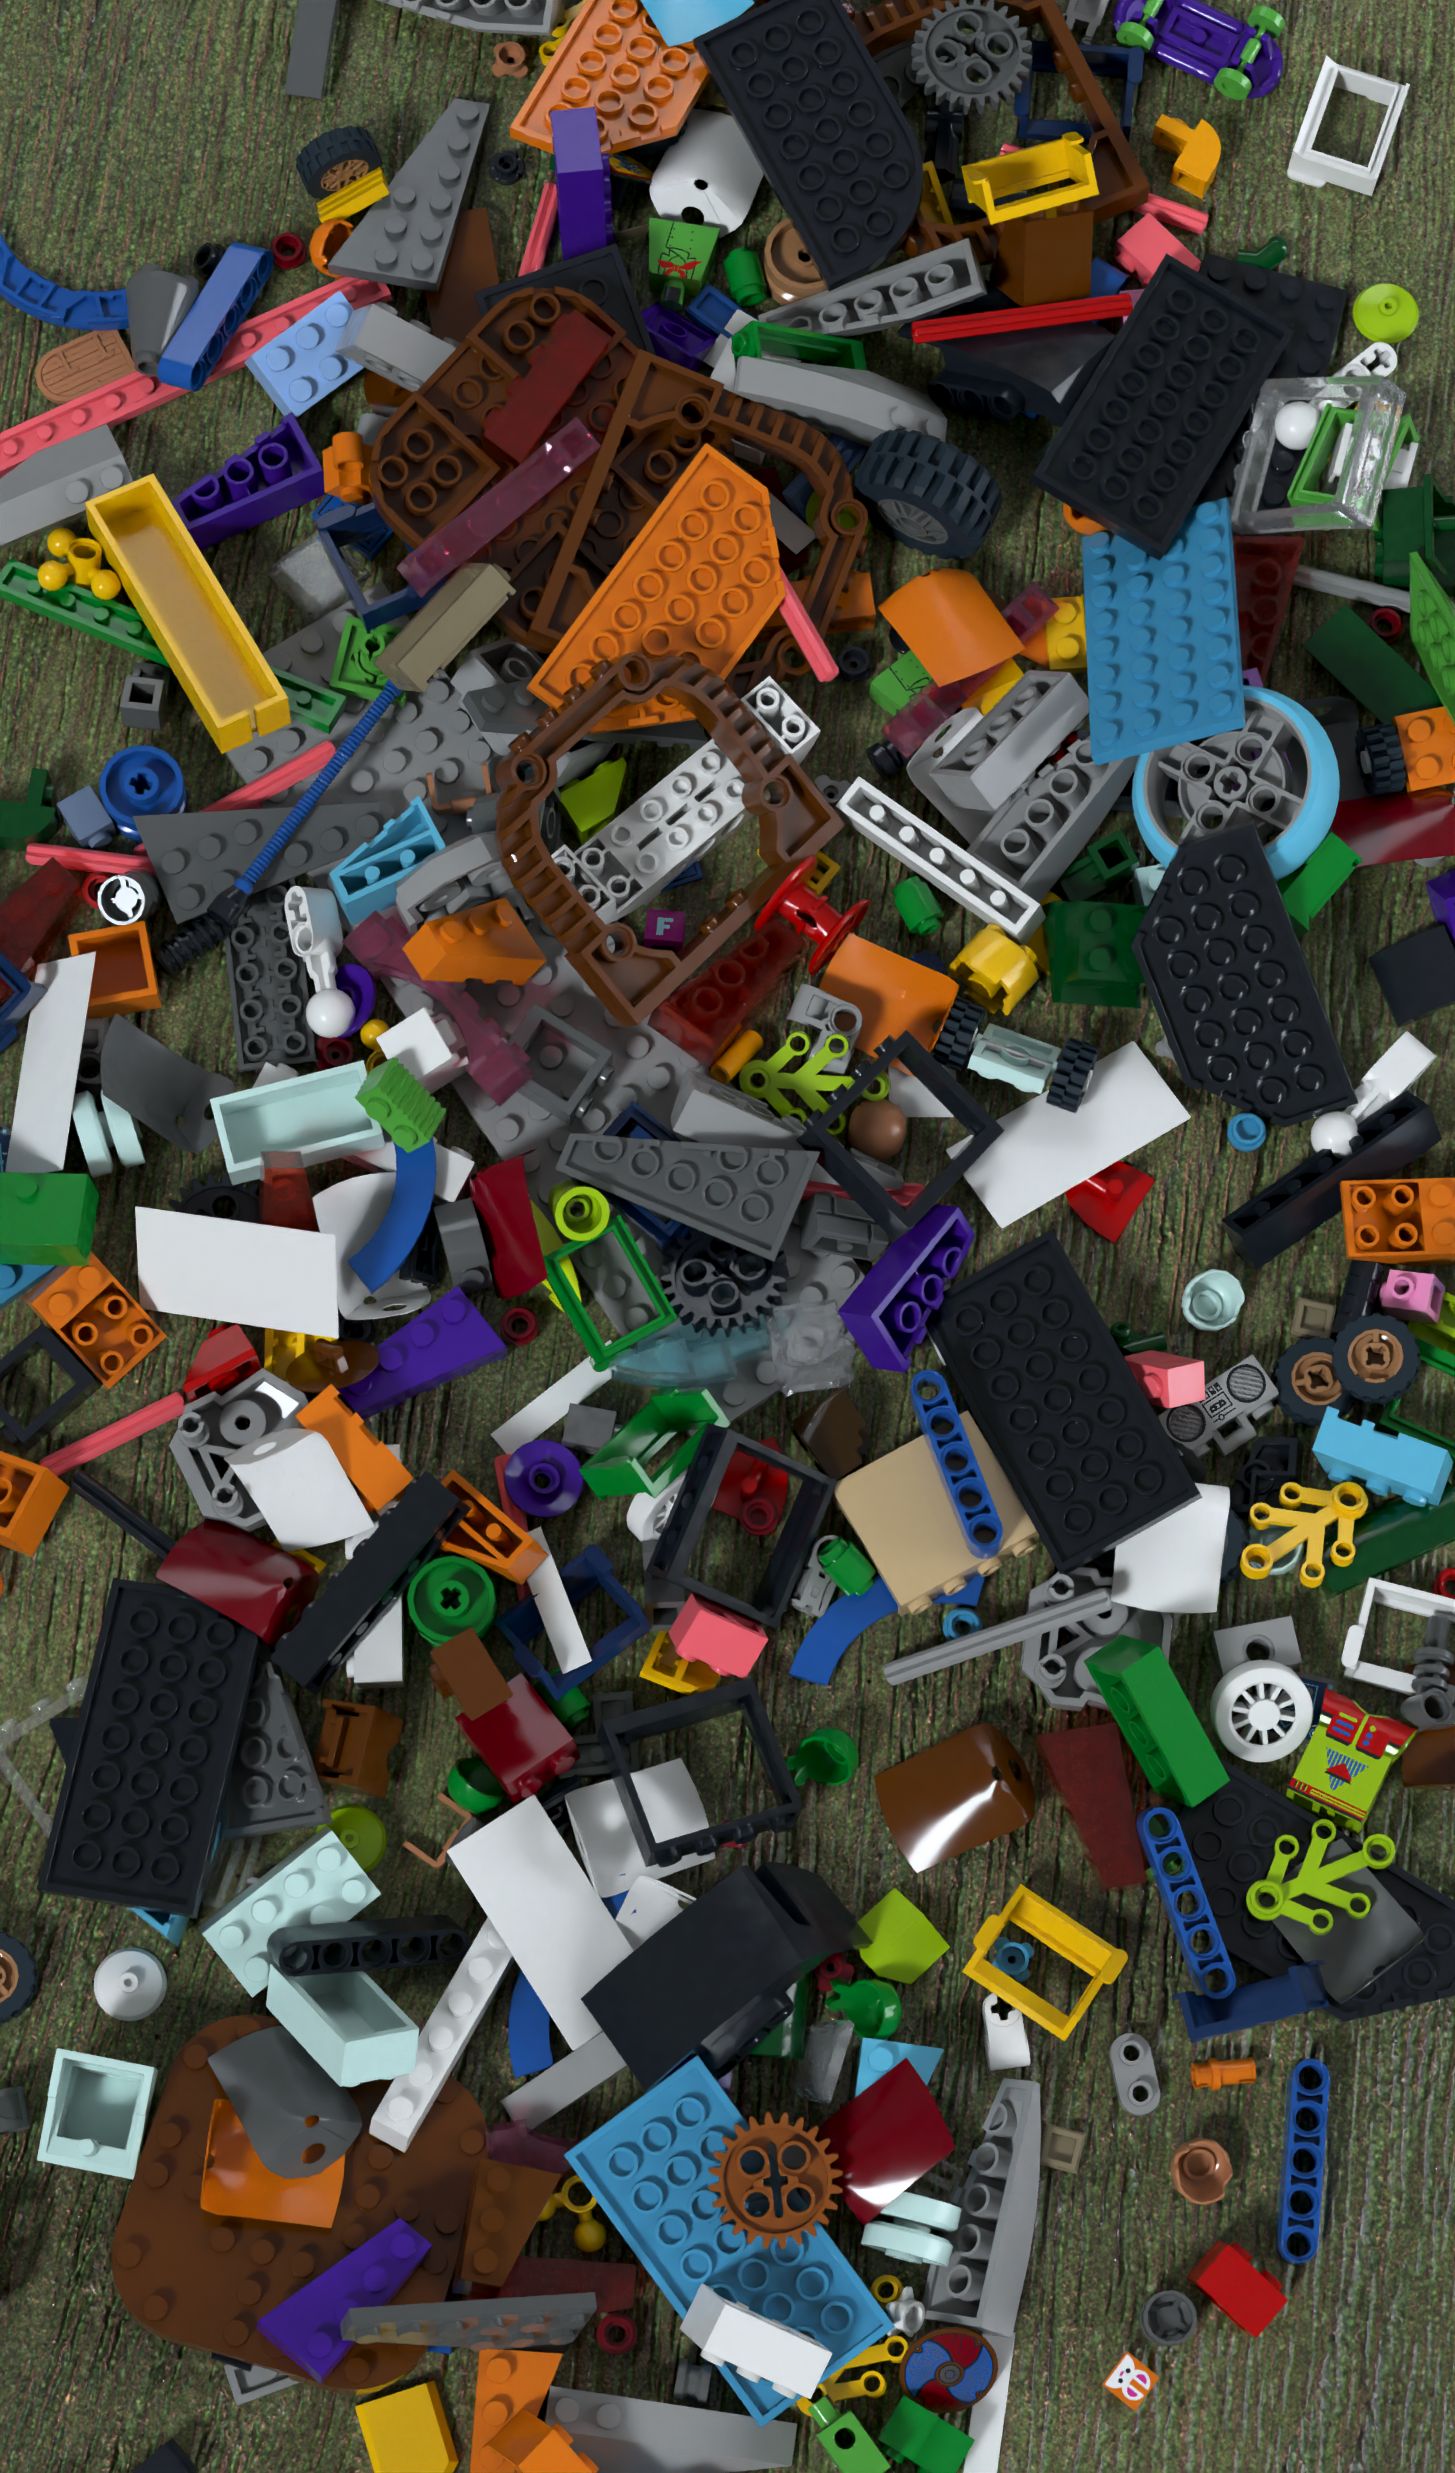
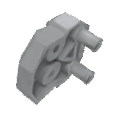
(457, 880)
(210, 1433)
(1062, 1672)

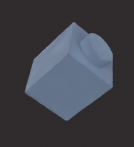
(87, 819)

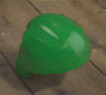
(825, 1757)
(474, 1786)
(868, 2004)

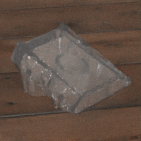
(311, 579)
(809, 1347)
(823, 2060)

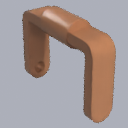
(456, 806)
(440, 1862)

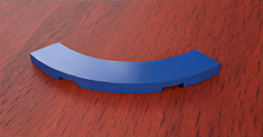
(58, 305)
(404, 1219)
(849, 1618)
(531, 2021)

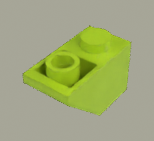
(595, 800)

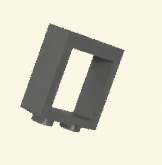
(598, 1074)

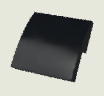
(1417, 975)

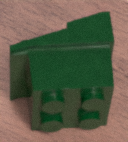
(1418, 522)
(1093, 953)

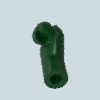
(1268, 256)
(1132, 1343)

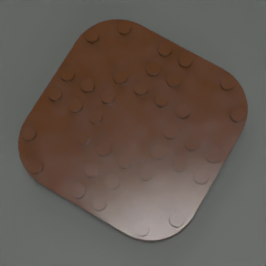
(438, 463)
(214, 2275)

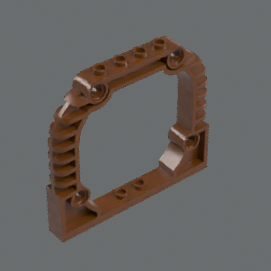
(1115, 166)
(654, 401)
(791, 825)

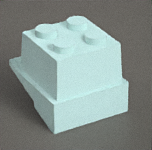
(96, 2113)

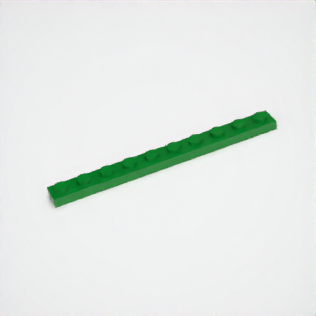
(127, 630)

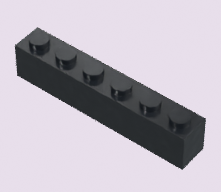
(1312, 1190)
(369, 1582)

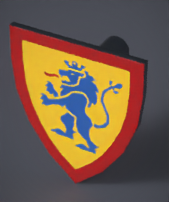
(623, 171)

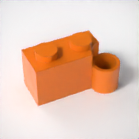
(347, 468)

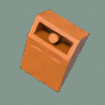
(1400, 1220)
(95, 1319)

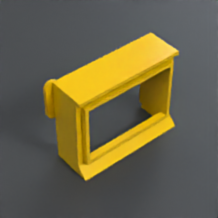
(1028, 170)
(1062, 1936)

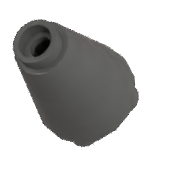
(155, 311)

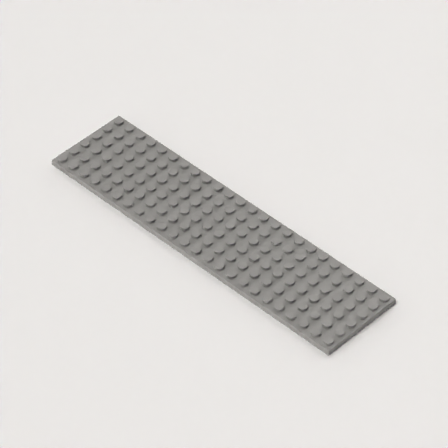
(391, 770)

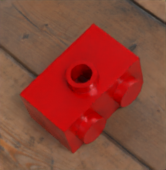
(1238, 2288)

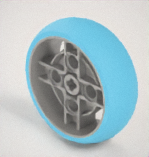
(1270, 726)

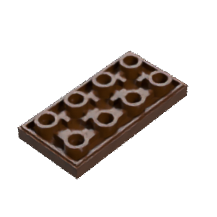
(467, 270)

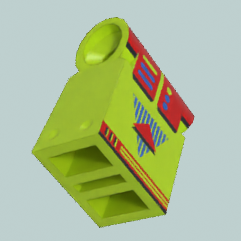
(1347, 1762)

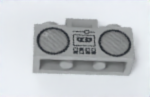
(1229, 1398)

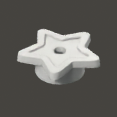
(906, 2313)

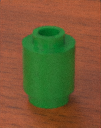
(745, 277)
(918, 906)
(847, 1567)
(570, 1708)

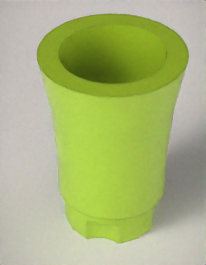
(586, 1218)

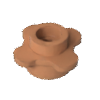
(514, 51)

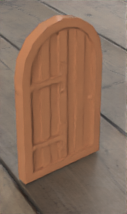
(83, 366)

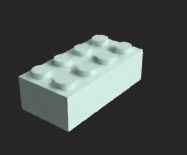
(296, 1114)
(306, 1888)
(345, 2024)

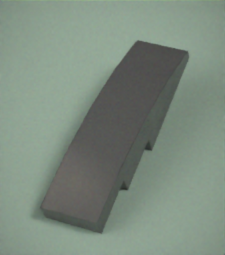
(311, 48)

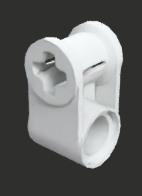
(1004, 2039)

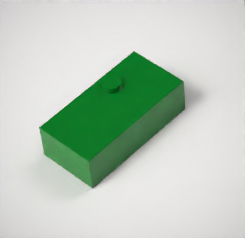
(46, 1218)
(1157, 1720)

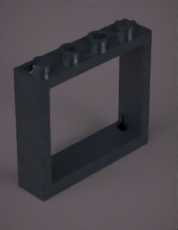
(855, 1178)
(694, 1505)
(682, 1713)

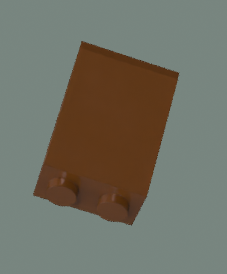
(1046, 256)

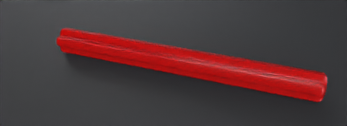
(1021, 318)

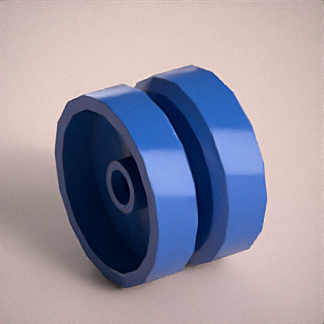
(140, 784)

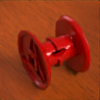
(812, 914)

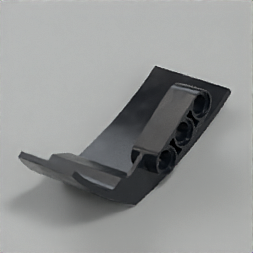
(1015, 370)
(721, 1971)

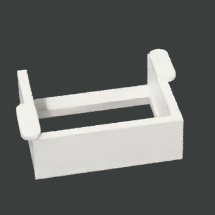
(1318, 168)
(1400, 1598)

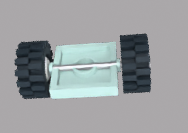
(1015, 1057)

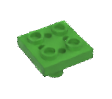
(351, 676)

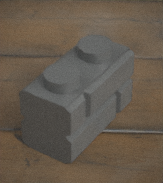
(840, 1228)

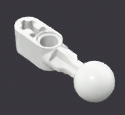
(1298, 419)
(318, 939)
(1381, 1084)

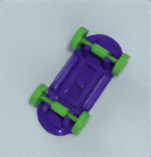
(1206, 42)

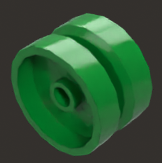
(448, 1580)

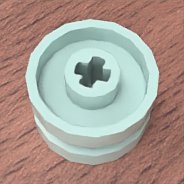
(105, 1130)
(909, 2233)

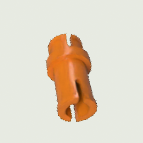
(1220, 2073)

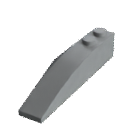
(491, 16)
(889, 295)
(838, 399)
(56, 483)
(1051, 819)
(722, 1115)
(996, 2220)
(665, 2437)

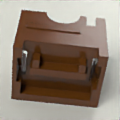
(357, 1745)

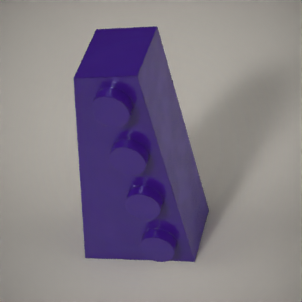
(581, 182)
(252, 486)
(904, 1286)
(426, 1352)
(371, 2276)

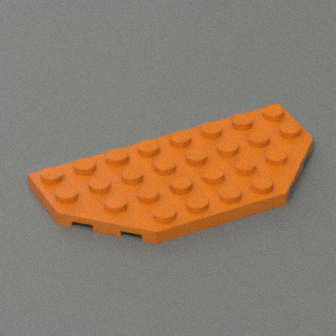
(621, 68)
(685, 588)

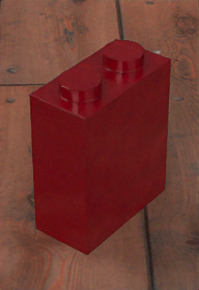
(520, 1741)

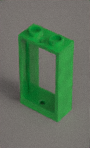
(797, 343)

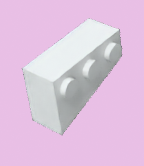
(755, 2344)

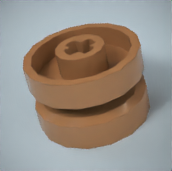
(788, 267)

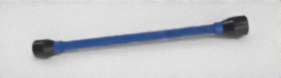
(231, 902)

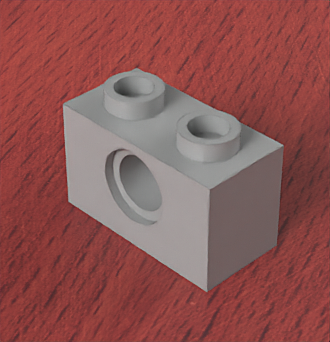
(1274, 1636)

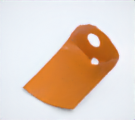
(950, 624)
(889, 993)
(247, 2189)

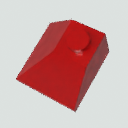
(221, 1363)

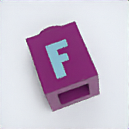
(664, 930)

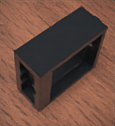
(84, 1387)

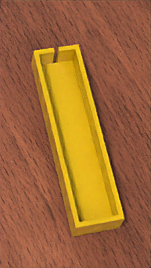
(188, 613)

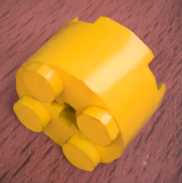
(995, 970)

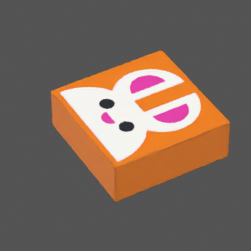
(1130, 2381)

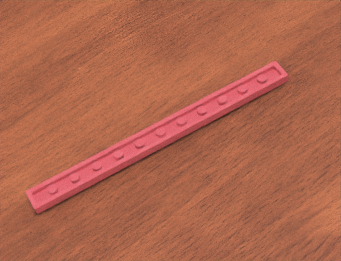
(141, 393)

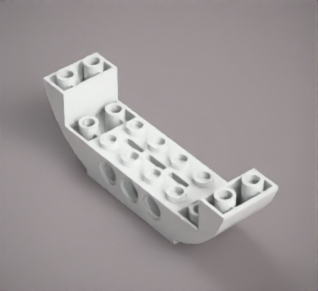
(679, 816)

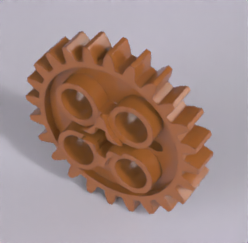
(737, 2184)

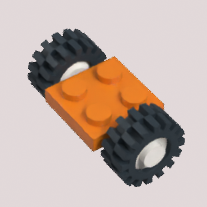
(1414, 748)

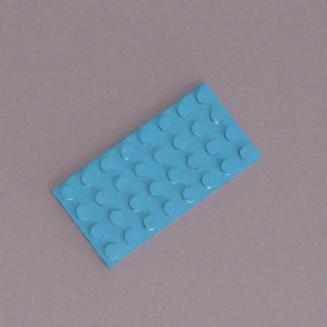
(1162, 638)
(653, 2185)

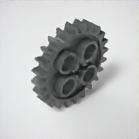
(971, 55)

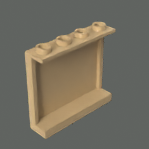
(912, 1529)

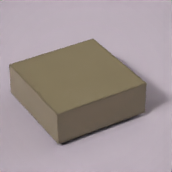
(1312, 1319)
(1061, 2148)

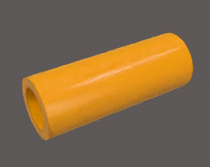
(736, 1056)

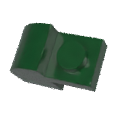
(30, 820)
(1104, 870)

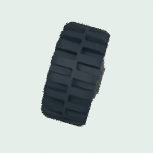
(927, 494)

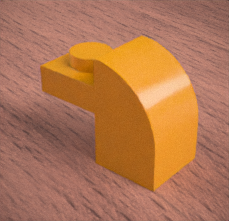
(1196, 152)

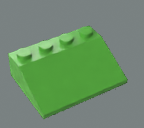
(1433, 631)

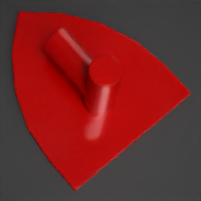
(1109, 1198)
(751, 1478)

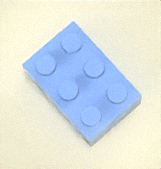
(302, 361)

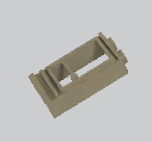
(444, 625)

